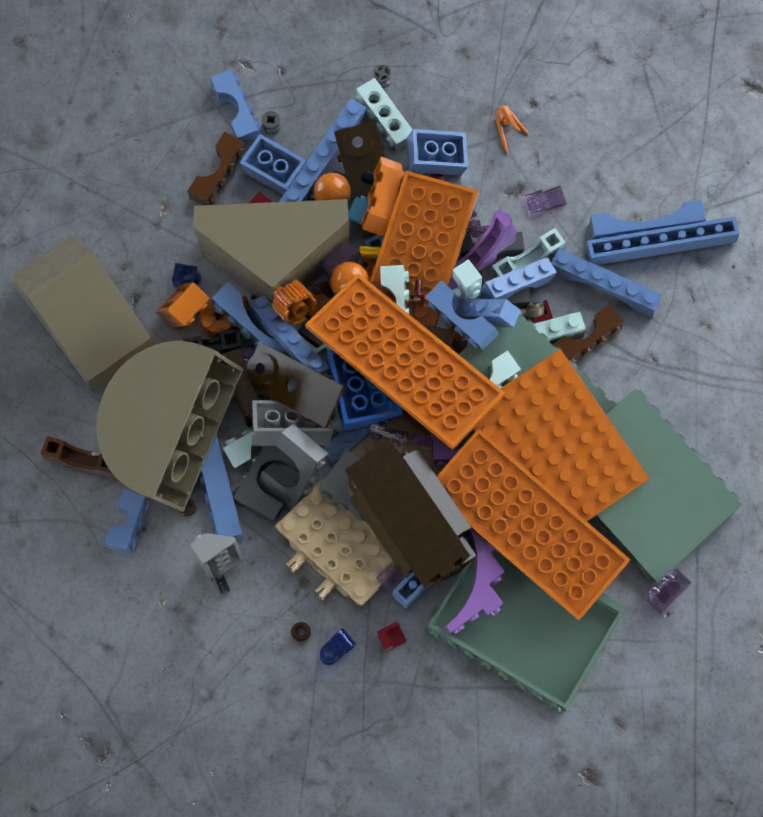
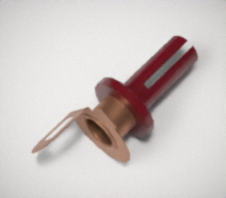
(417, 296)

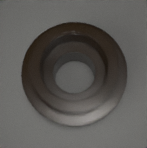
(300, 625)

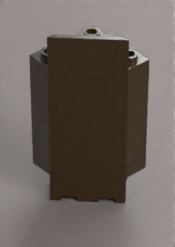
(411, 513)

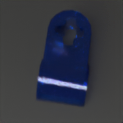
(339, 645)

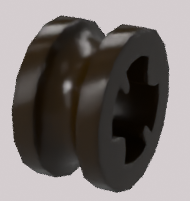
(190, 511)

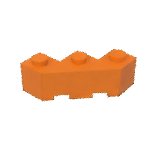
(382, 196)

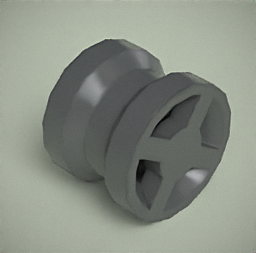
(382, 71)
(270, 126)

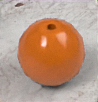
(331, 187)
(345, 273)

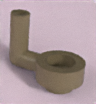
(533, 309)

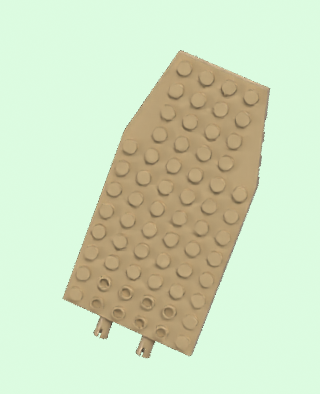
(338, 543)

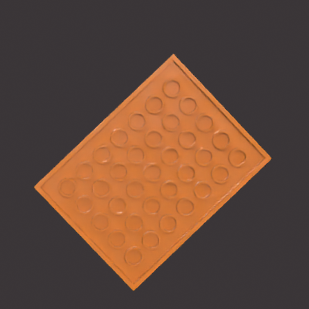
(563, 437)

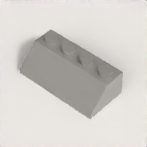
(272, 418)
(216, 553)

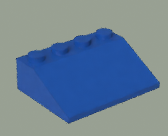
(360, 400)

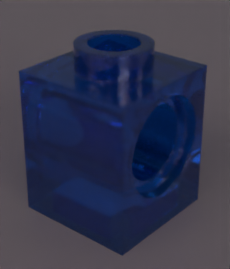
(181, 270)

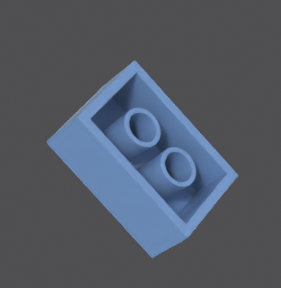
(437, 152)
(271, 164)

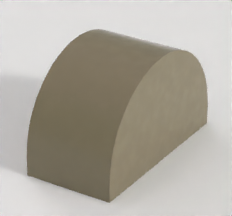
(164, 417)

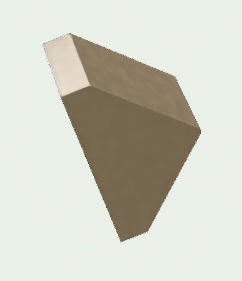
(271, 242)
(82, 310)

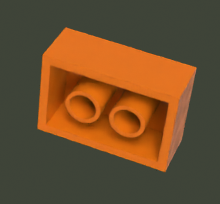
(183, 305)

